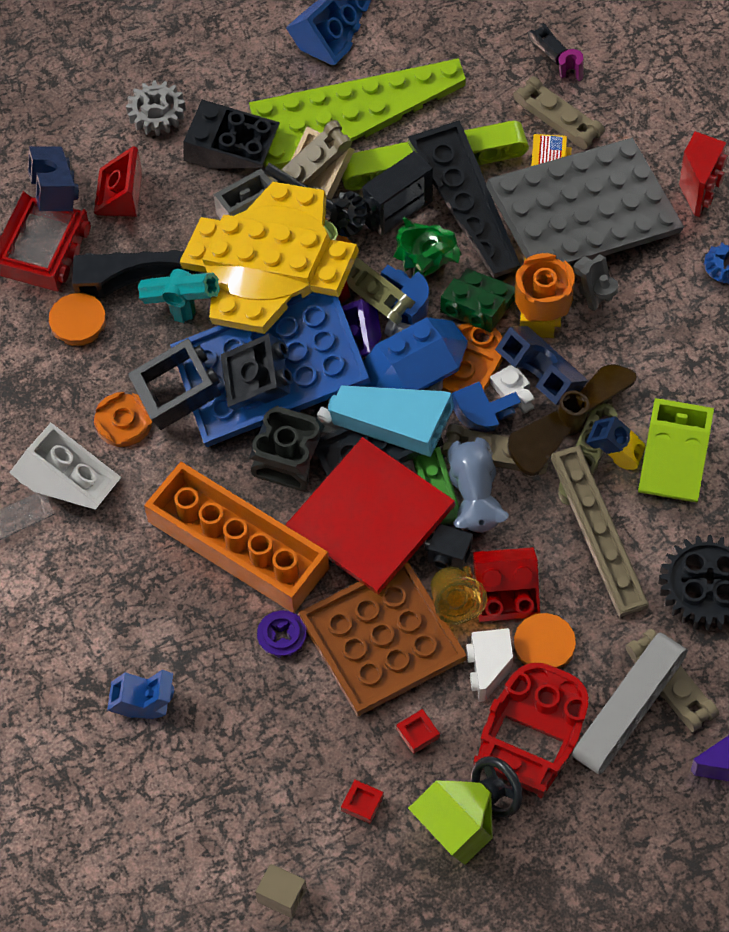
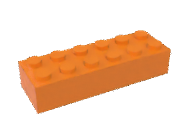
(237, 537)

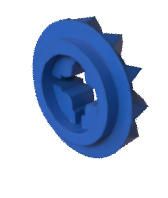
(714, 263)

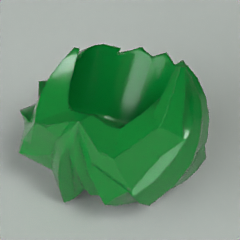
(425, 247)

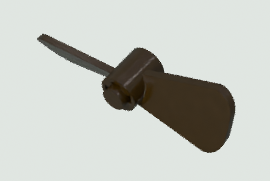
(535, 442)

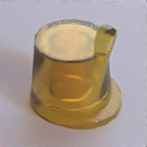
(457, 595)

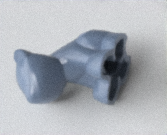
(473, 475)

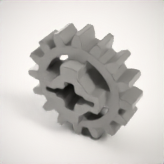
(156, 107)

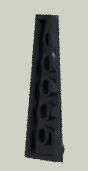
(466, 194)

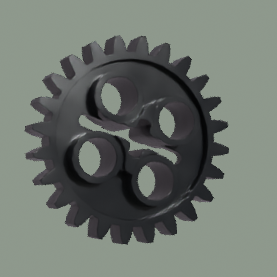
(708, 558)

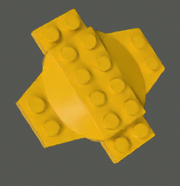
(269, 256)

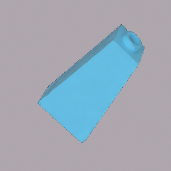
(393, 415)

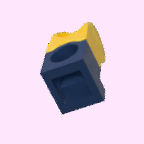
(617, 441)

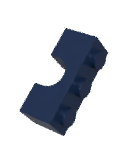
(53, 178)
(529, 351)

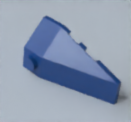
(328, 28)

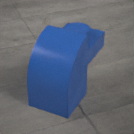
(415, 288)
(477, 413)
(141, 697)

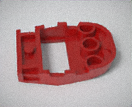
(545, 702)

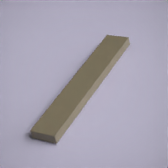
(599, 531)

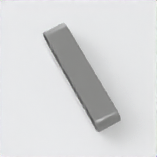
(629, 703)

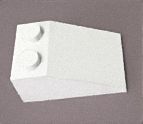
(64, 470)

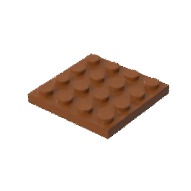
(381, 641)

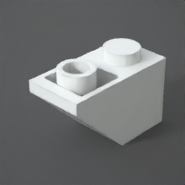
(492, 660)

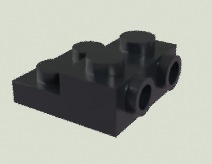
(256, 372)

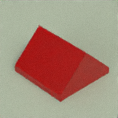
(119, 185)

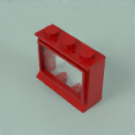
(41, 244)

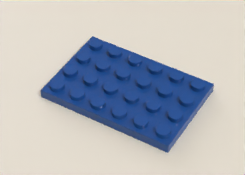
(319, 359)

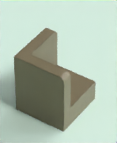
(281, 891)

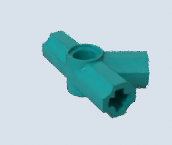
(179, 291)

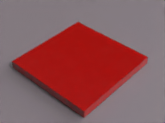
(371, 515)

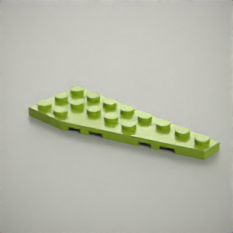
(358, 105)

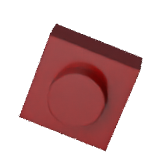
(417, 731)
(362, 801)

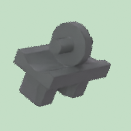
(596, 281)

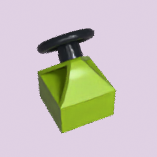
(462, 811)

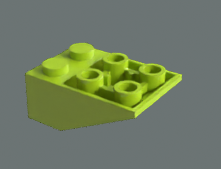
(676, 450)

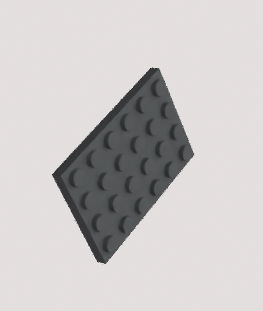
(585, 204)

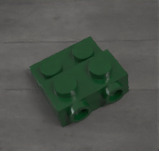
(477, 299)

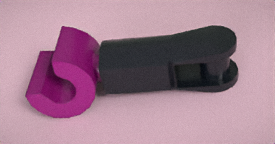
(557, 51)

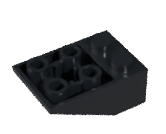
(228, 138)

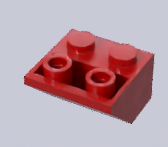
(702, 170)
(510, 583)

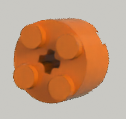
(544, 287)

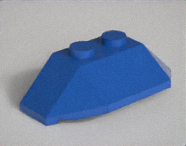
(417, 356)

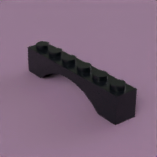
(106, 273)

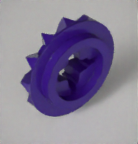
(281, 621)

